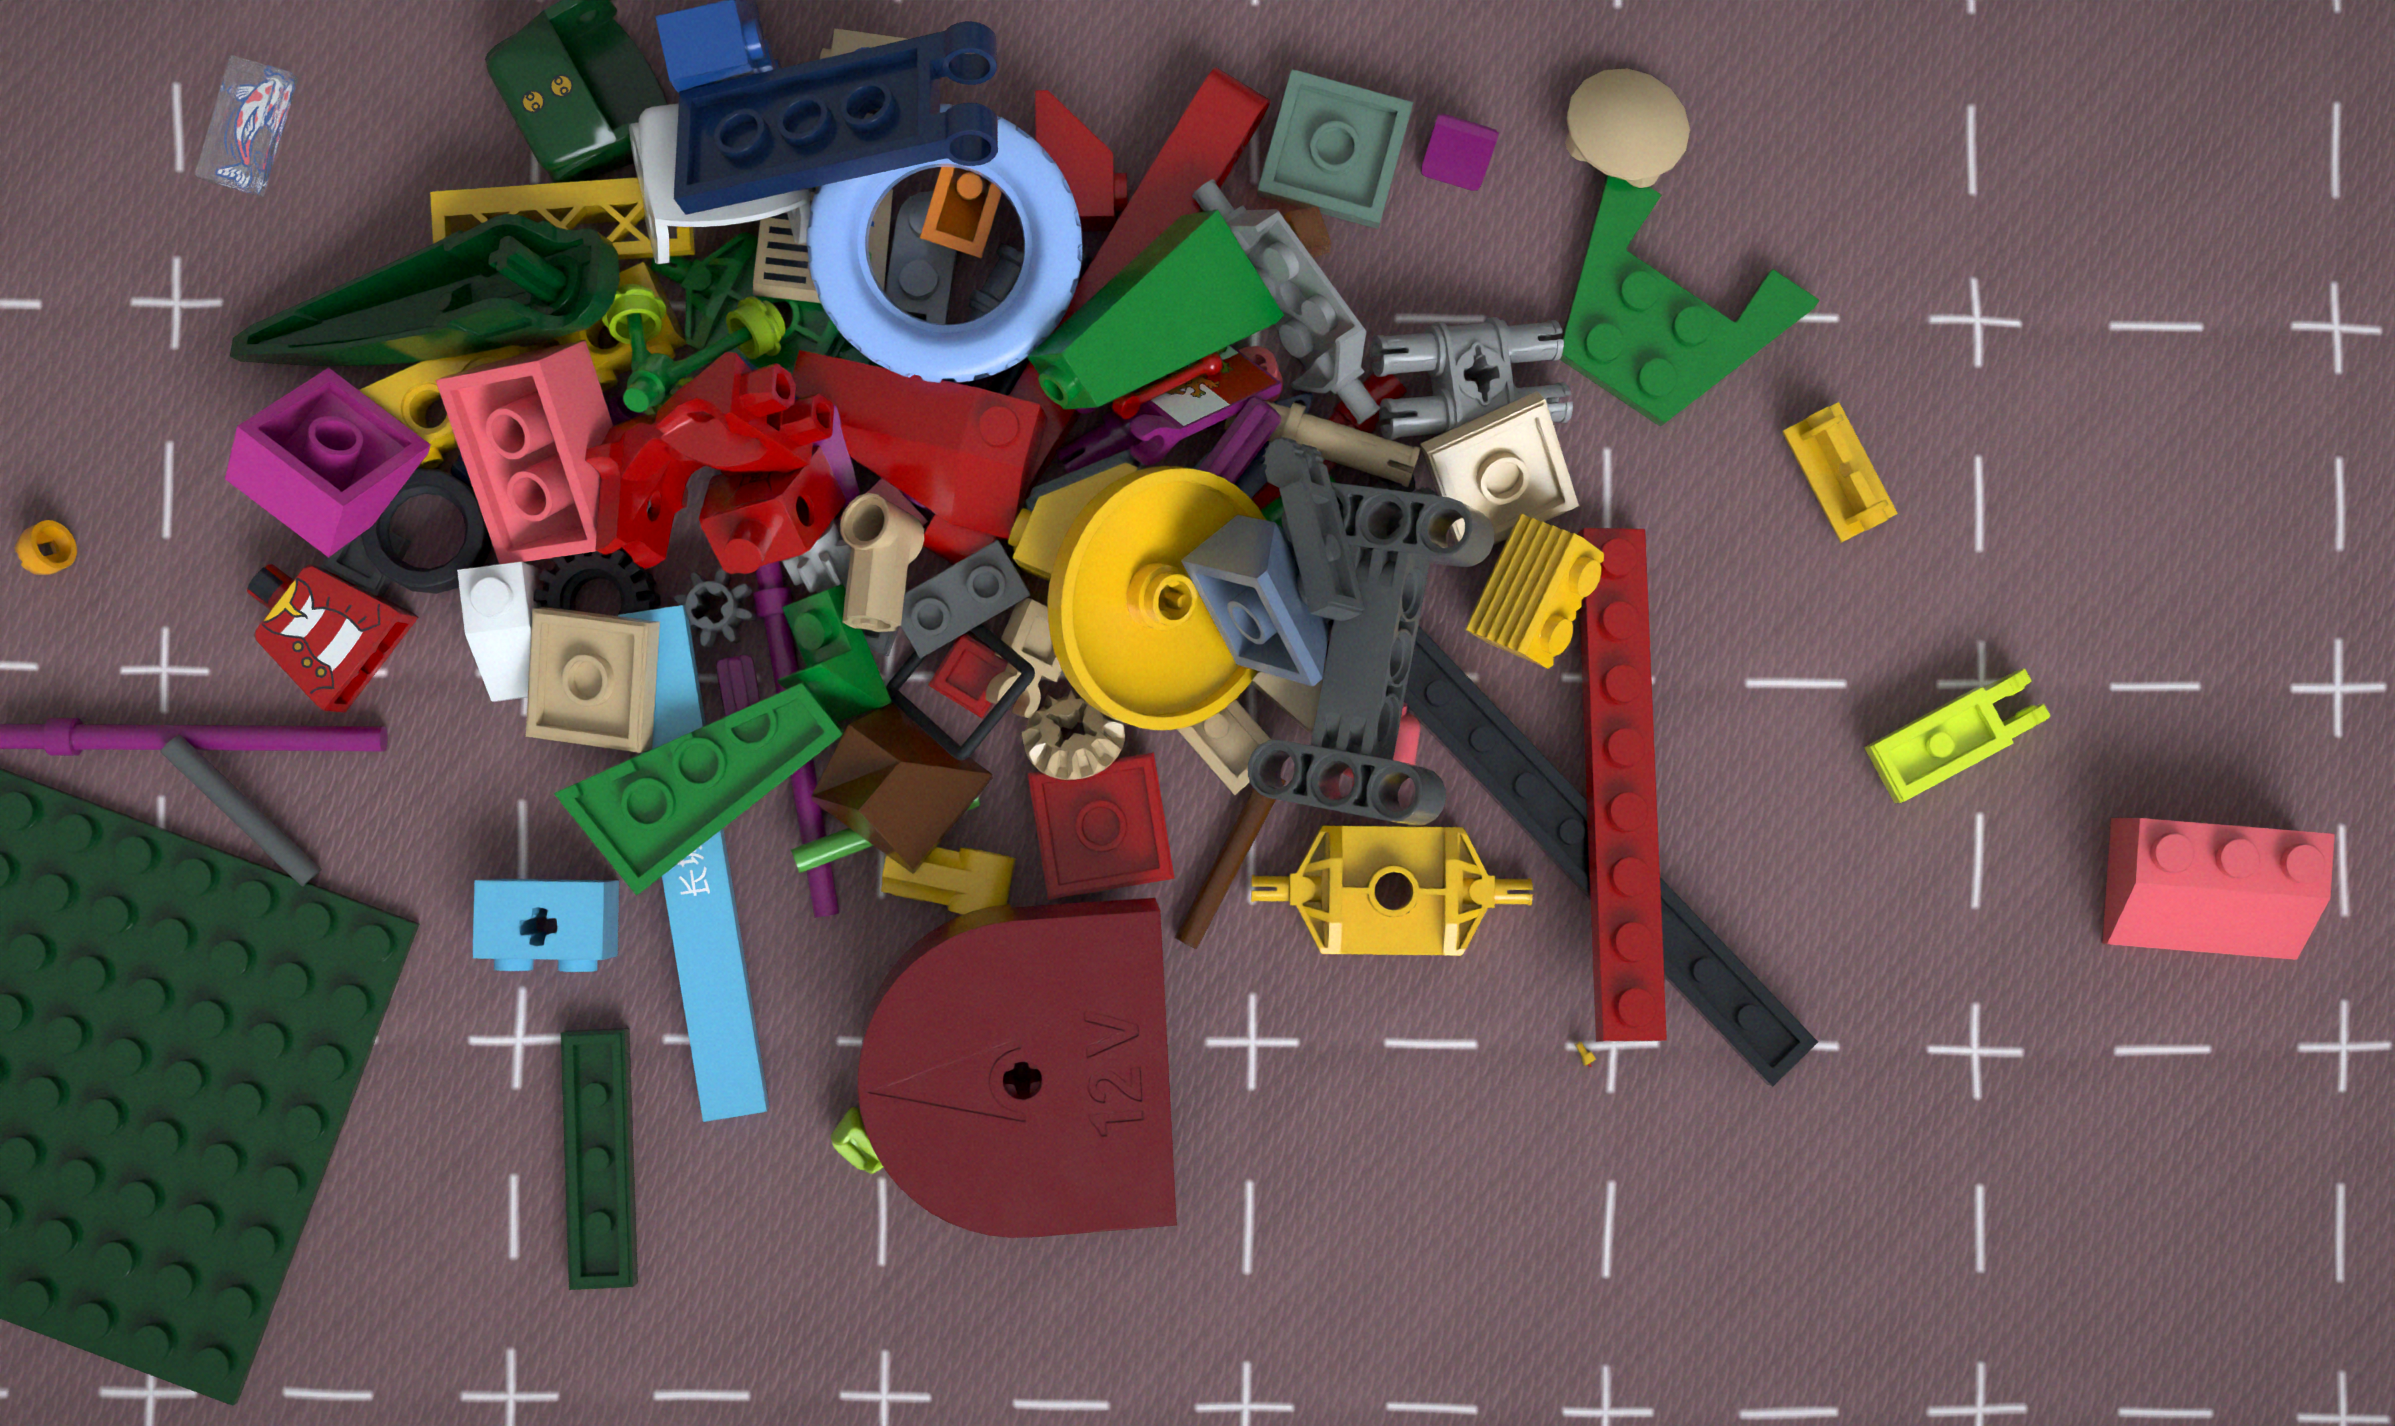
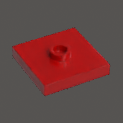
(1102, 828)

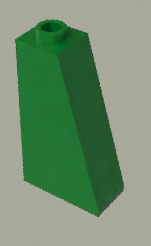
(1158, 314)

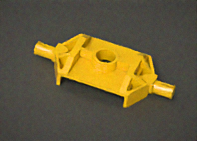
(1339, 881)

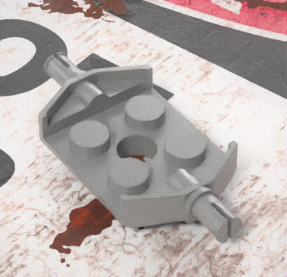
(1316, 319)

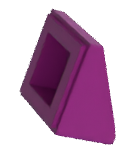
(1459, 152)

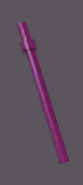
(768, 606)
(71, 736)

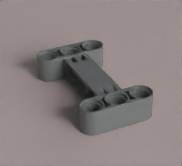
(1372, 661)

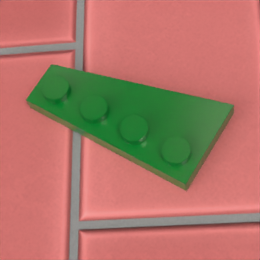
(686, 791)

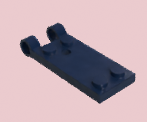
(809, 125)

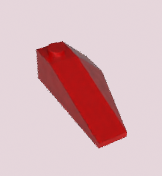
(939, 443)

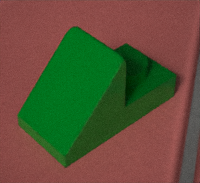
(835, 656)

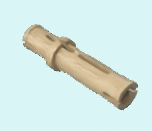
(1345, 444)

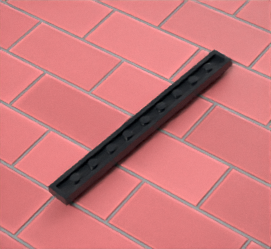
(1556, 820)

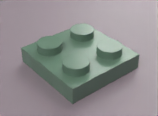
(1334, 148)

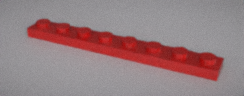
(1622, 794)

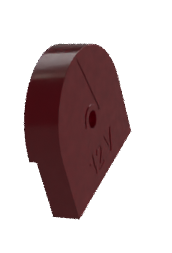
(1089, 1126)

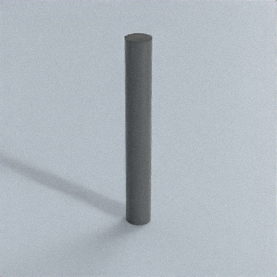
(240, 810)

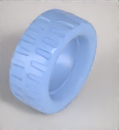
(959, 351)

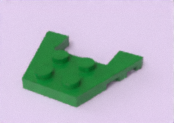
(1648, 334)

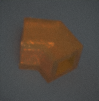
(1310, 230)

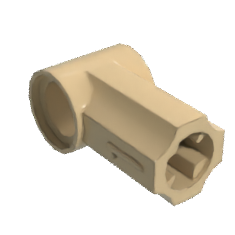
(882, 546)

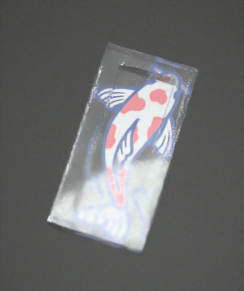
(246, 126)

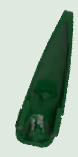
(451, 299)

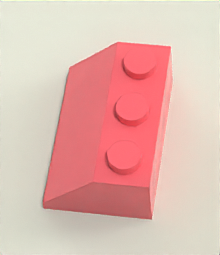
(525, 448)
(2215, 887)

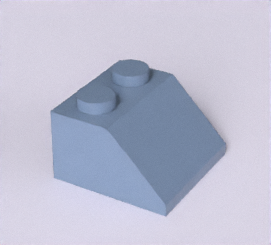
(1255, 601)

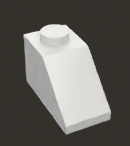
(499, 623)

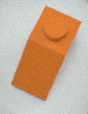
(961, 211)

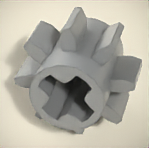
(824, 564)

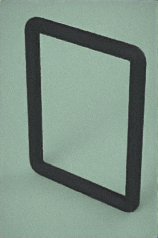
(993, 717)

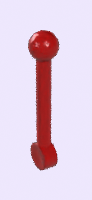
(1129, 404)

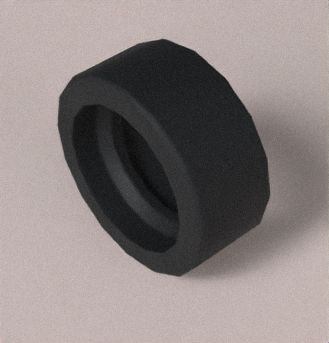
(440, 578)

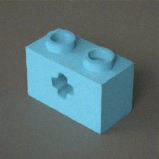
(508, 916)

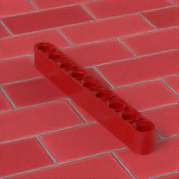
(1198, 150)

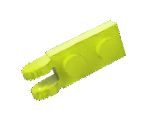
(1951, 738)

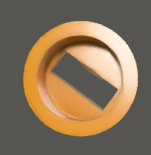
(40, 534)

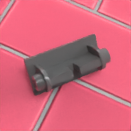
(961, 598)

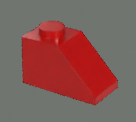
(1083, 161)

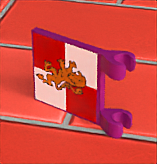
(1197, 404)

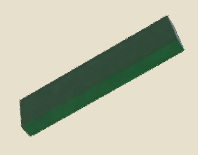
(599, 1158)

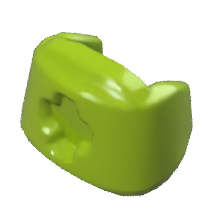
(853, 1143)

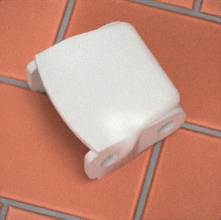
(655, 157)

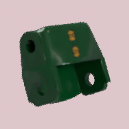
(575, 88)

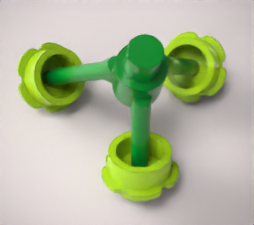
(636, 318)

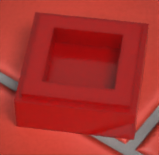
(967, 674)

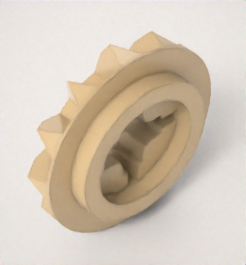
(1081, 754)

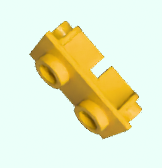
(1839, 472)

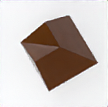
(897, 785)

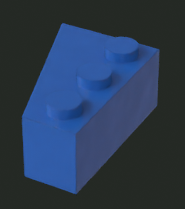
(714, 44)

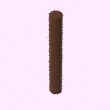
(1225, 869)

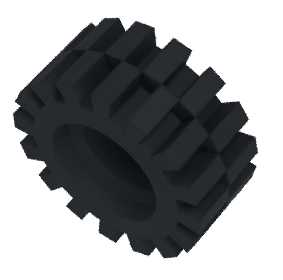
(618, 567)

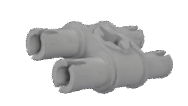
(1480, 350)

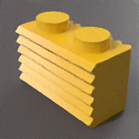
(1536, 591)

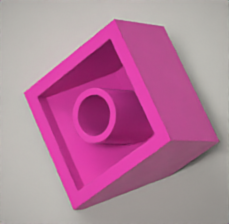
(324, 460)

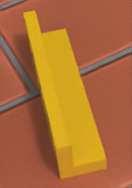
(561, 206)

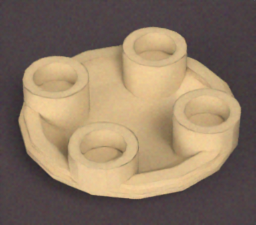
(1627, 126)

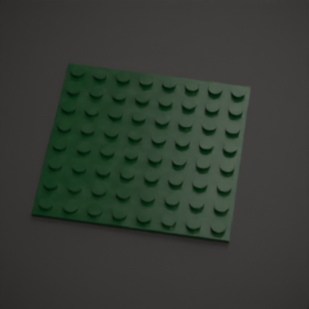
(168, 1080)

